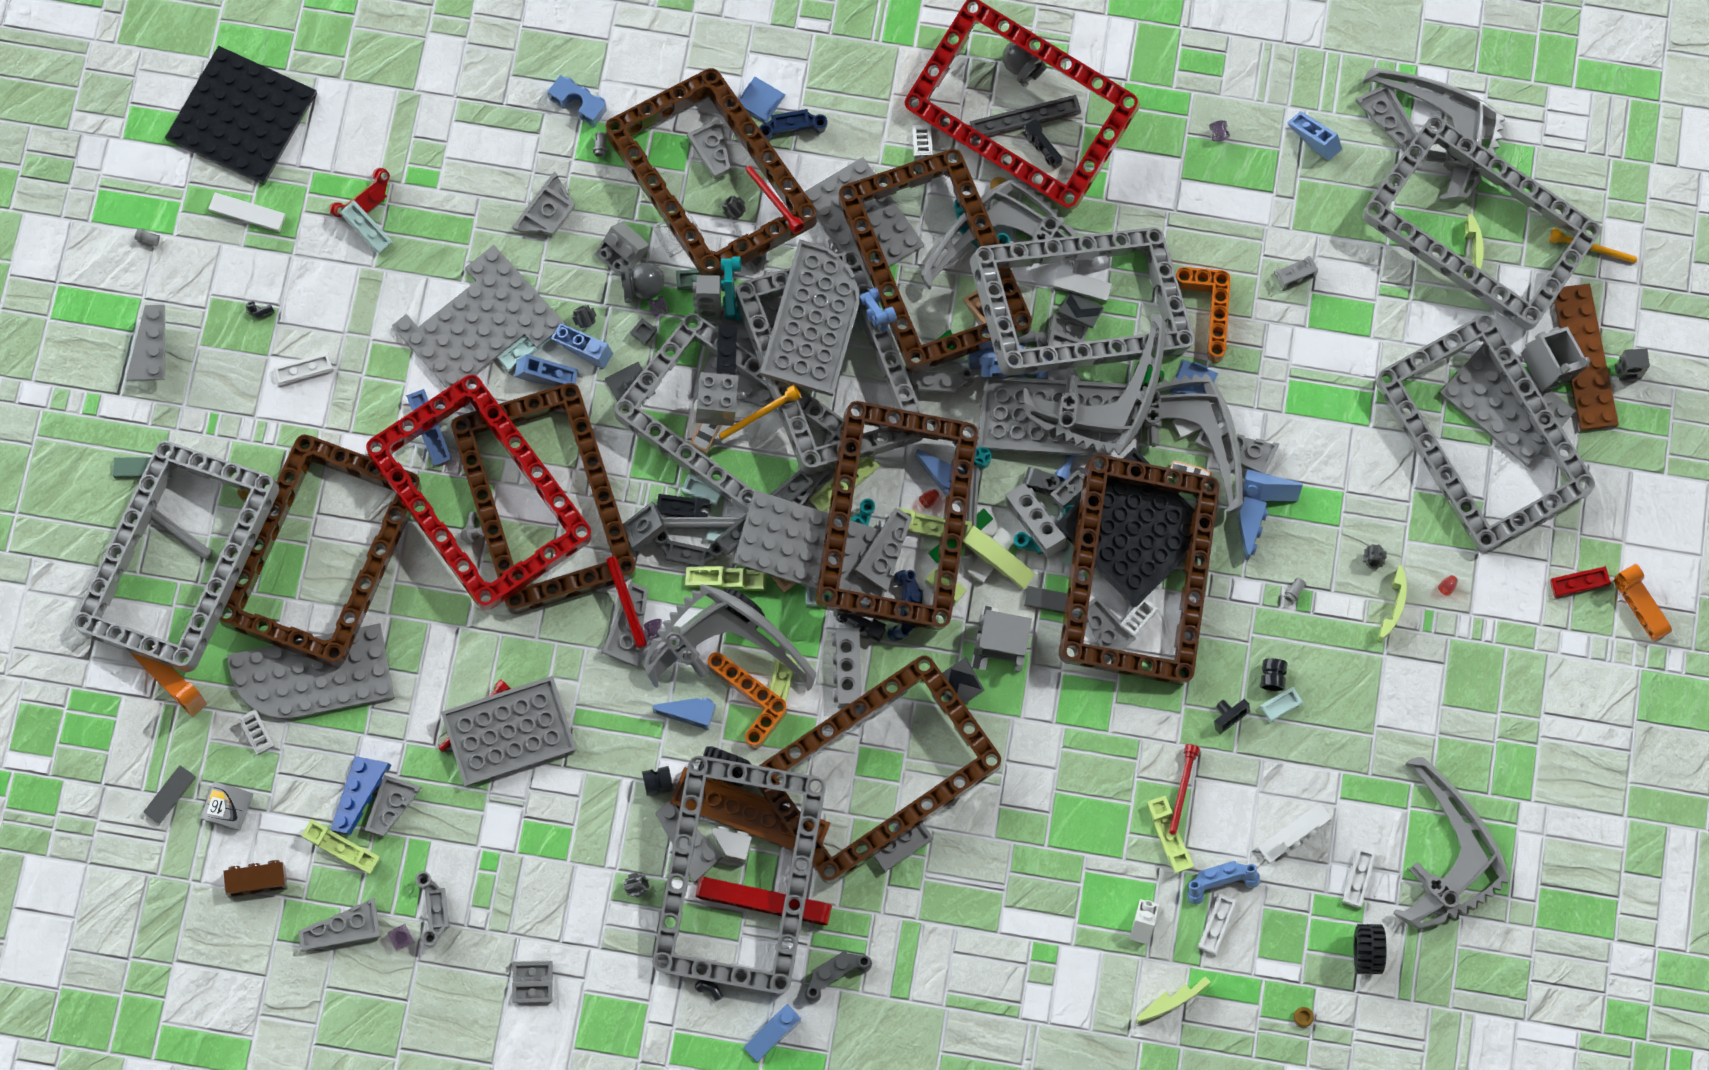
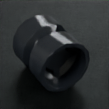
(1274, 674)
(657, 781)

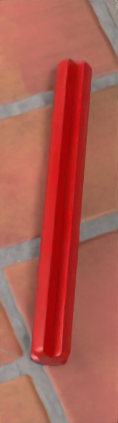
(626, 602)

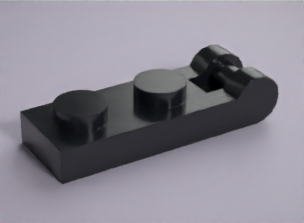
(726, 348)

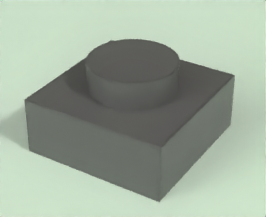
(643, 331)

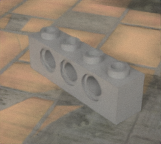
(707, 297)
(1022, 496)
(851, 638)

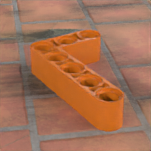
(1216, 306)
(174, 684)
(752, 694)

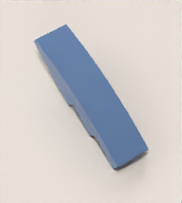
(433, 437)

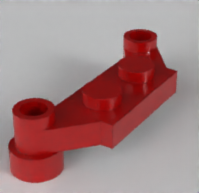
(369, 196)

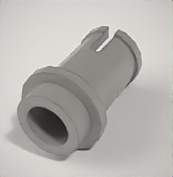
(600, 144)
(147, 237)
(1030, 337)
(1292, 594)

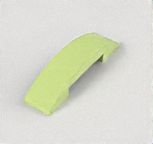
(1473, 232)
(929, 525)
(1399, 583)
(1172, 844)
(340, 847)

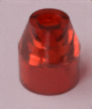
(929, 498)
(1448, 585)

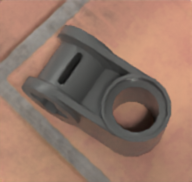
(1039, 481)

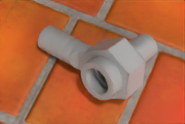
(470, 533)

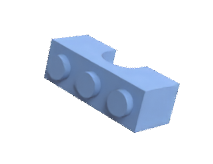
(565, 90)

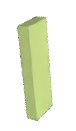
(781, 682)

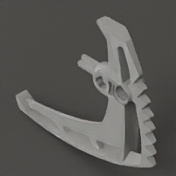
(1463, 119)
(1005, 213)
(1198, 410)
(1107, 417)
(714, 621)
(1469, 864)

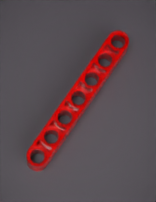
(759, 900)

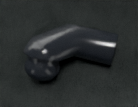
(257, 311)
(703, 985)

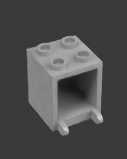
(1554, 358)
(718, 399)
(1003, 637)

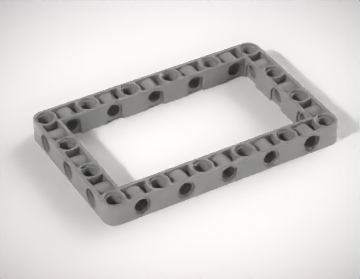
(1067, 248)
(1449, 262)
(791, 412)
(673, 445)
(1438, 462)
(225, 571)
(680, 867)

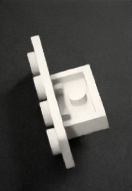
(1294, 833)

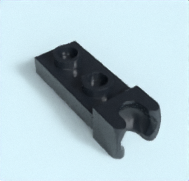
(1034, 134)
(682, 506)
(874, 629)

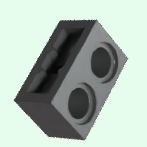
(1632, 364)

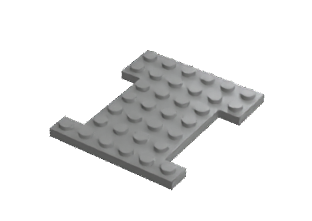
(480, 321)

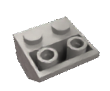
(621, 247)

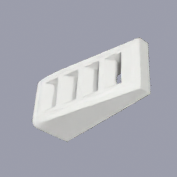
(917, 154)
(1148, 606)
(249, 717)

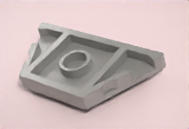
(547, 209)

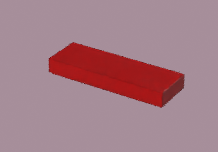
(1580, 582)

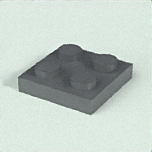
(644, 526)

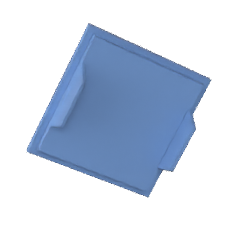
(761, 99)
(1190, 369)

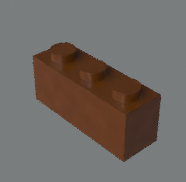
(255, 878)

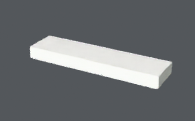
(247, 212)

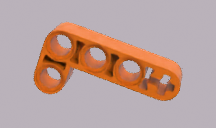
(1641, 602)

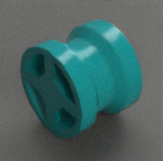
(983, 454)

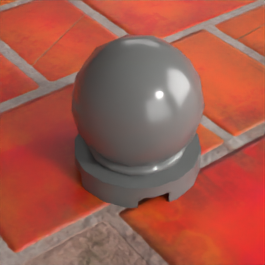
(1022, 63)
(642, 281)

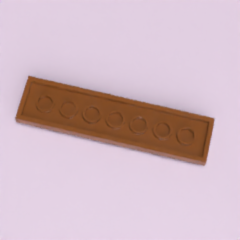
(1592, 386)
(743, 812)

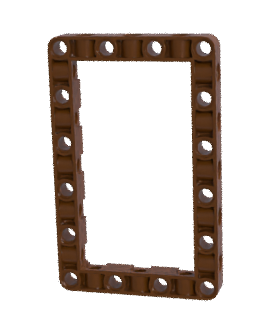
(667, 104)
(902, 177)
(841, 504)
(1084, 562)
(372, 572)
(571, 583)
(912, 814)

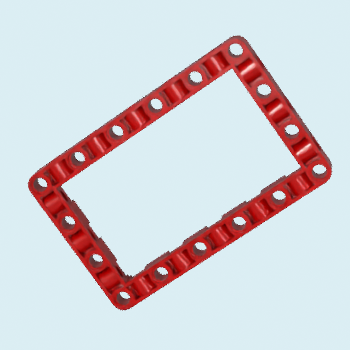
(1099, 149)
(548, 489)

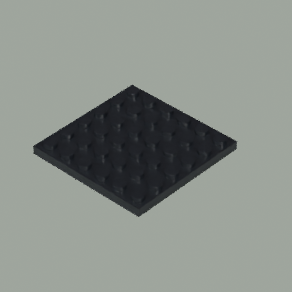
(241, 115)
(1139, 535)

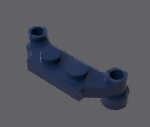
(793, 122)
(911, 593)

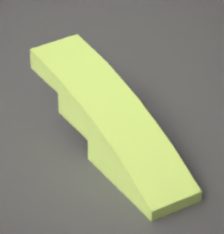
(822, 498)
(998, 557)
(724, 578)
(1166, 1004)

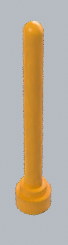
(1558, 236)
(791, 394)

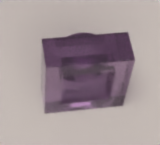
(400, 937)

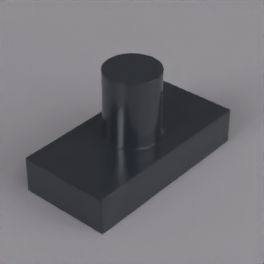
(1230, 715)

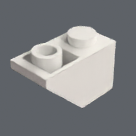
(733, 845)
(1144, 921)

